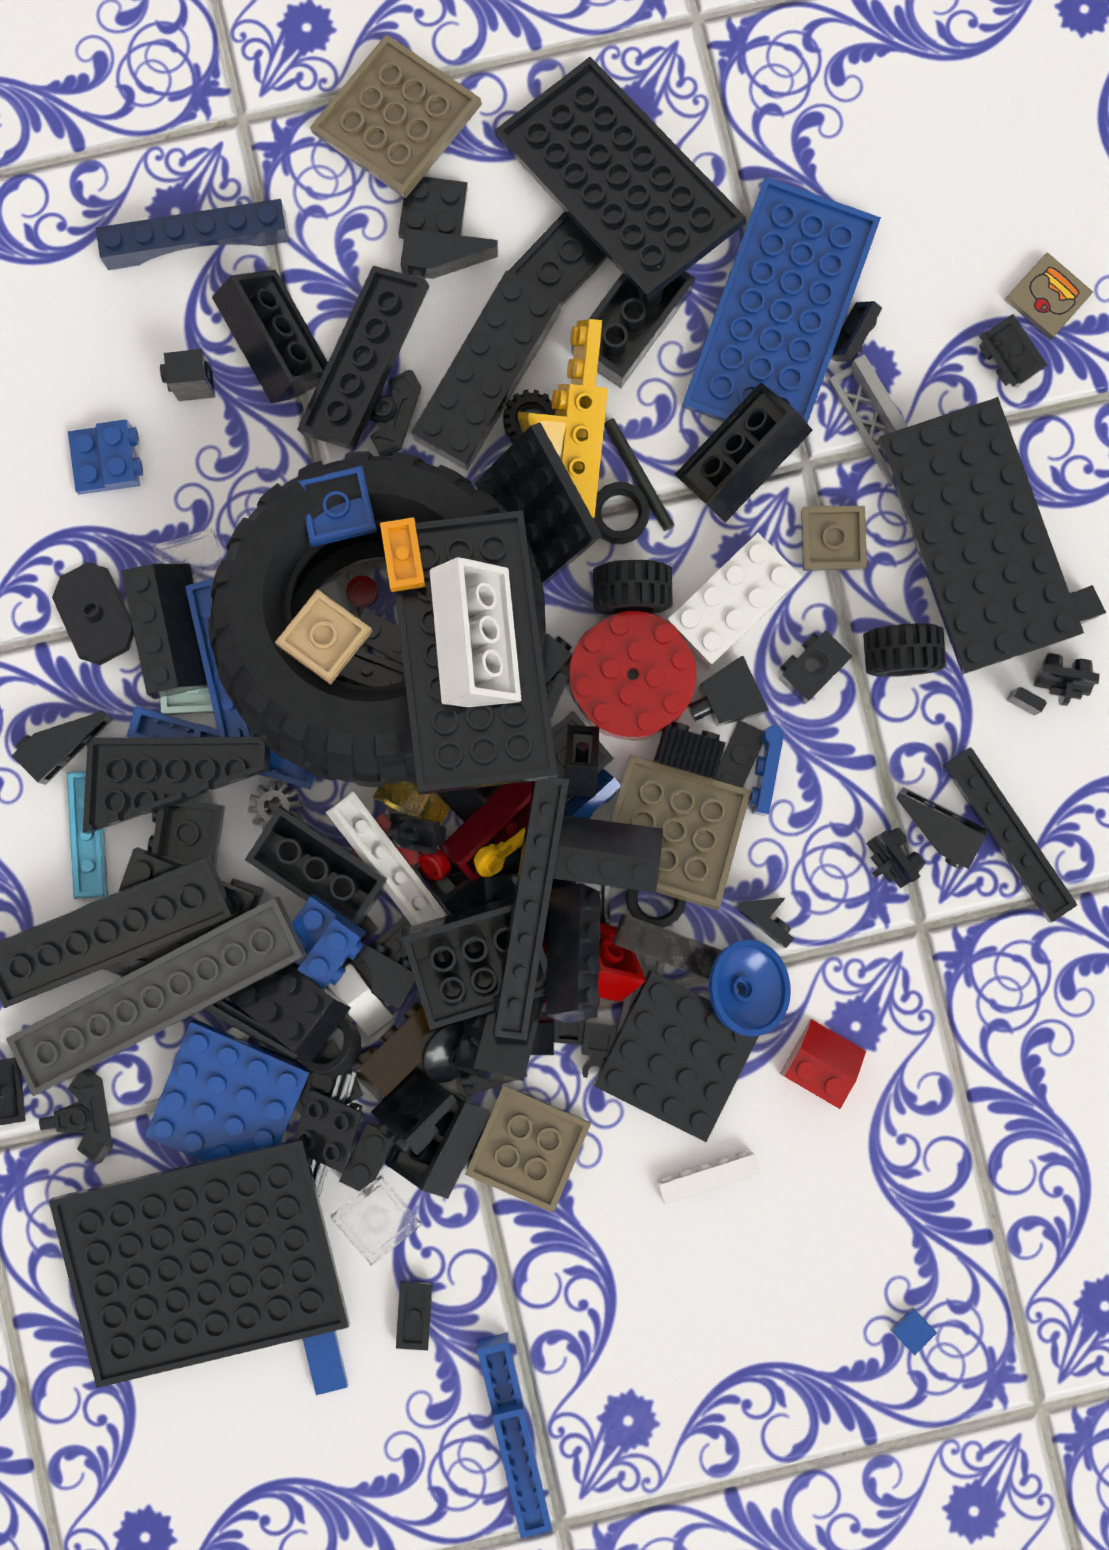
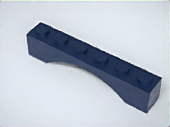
(144, 240)

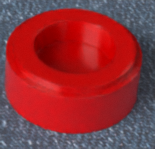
(362, 591)
(435, 865)

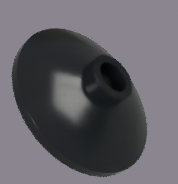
(440, 1053)

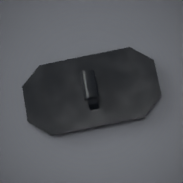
(93, 613)

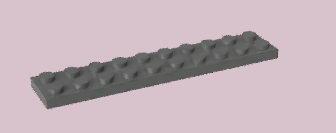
(157, 996)

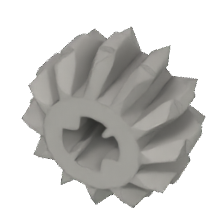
(272, 796)

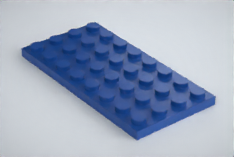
(782, 301)

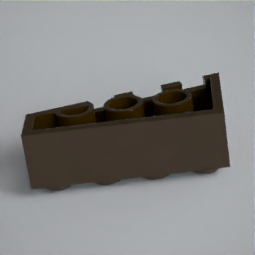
(397, 1056)

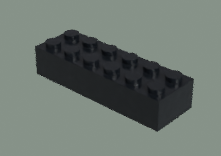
(486, 370)

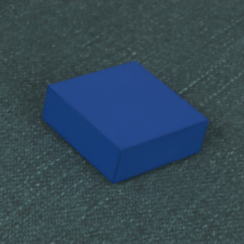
(913, 1331)

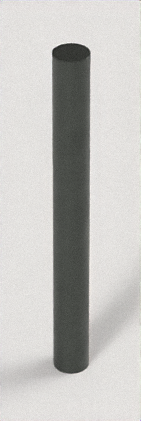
(638, 474)

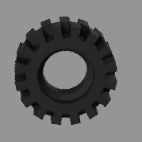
(520, 404)

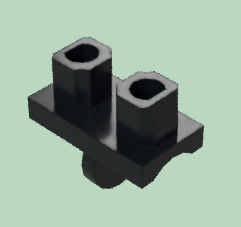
(1066, 682)
(416, 833)
(892, 861)

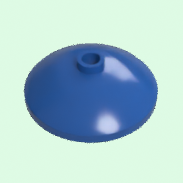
(761, 985)

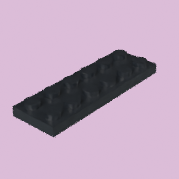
(363, 357)

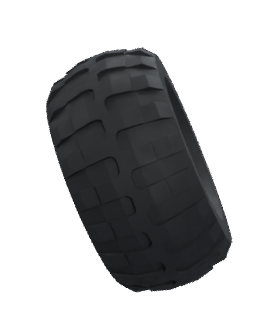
(273, 572)

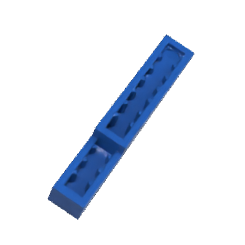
(157, 725)
(514, 1435)

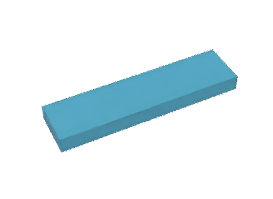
(86, 849)

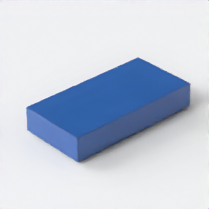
(325, 1362)

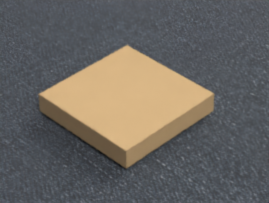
(323, 636)

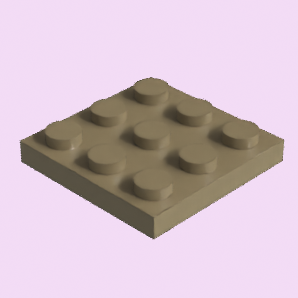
(528, 1148)

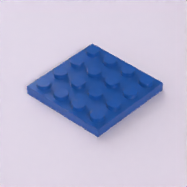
(225, 1096)

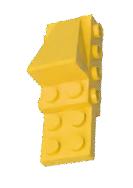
(579, 413)

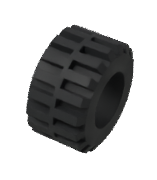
(632, 586)
(904, 650)

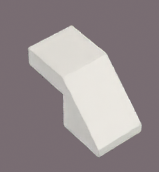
(365, 1008)

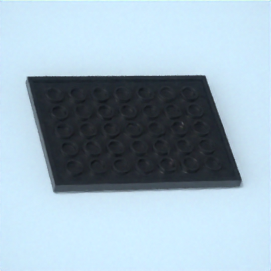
(199, 1262)

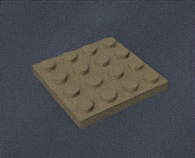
(396, 115)
(698, 823)

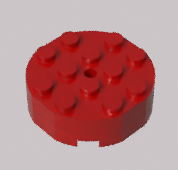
(636, 645)

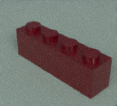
(489, 824)

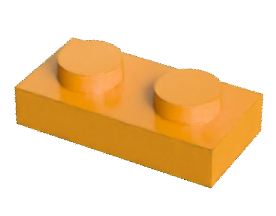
(402, 554)

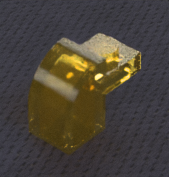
(405, 800)

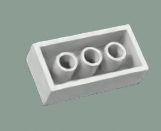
(734, 600)

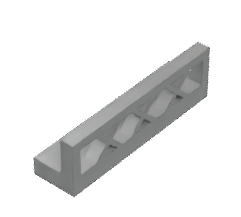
(878, 399)

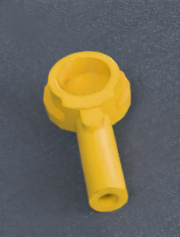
(491, 858)

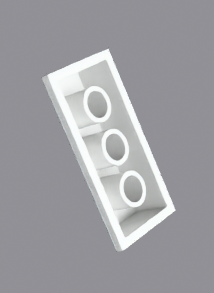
(474, 633)

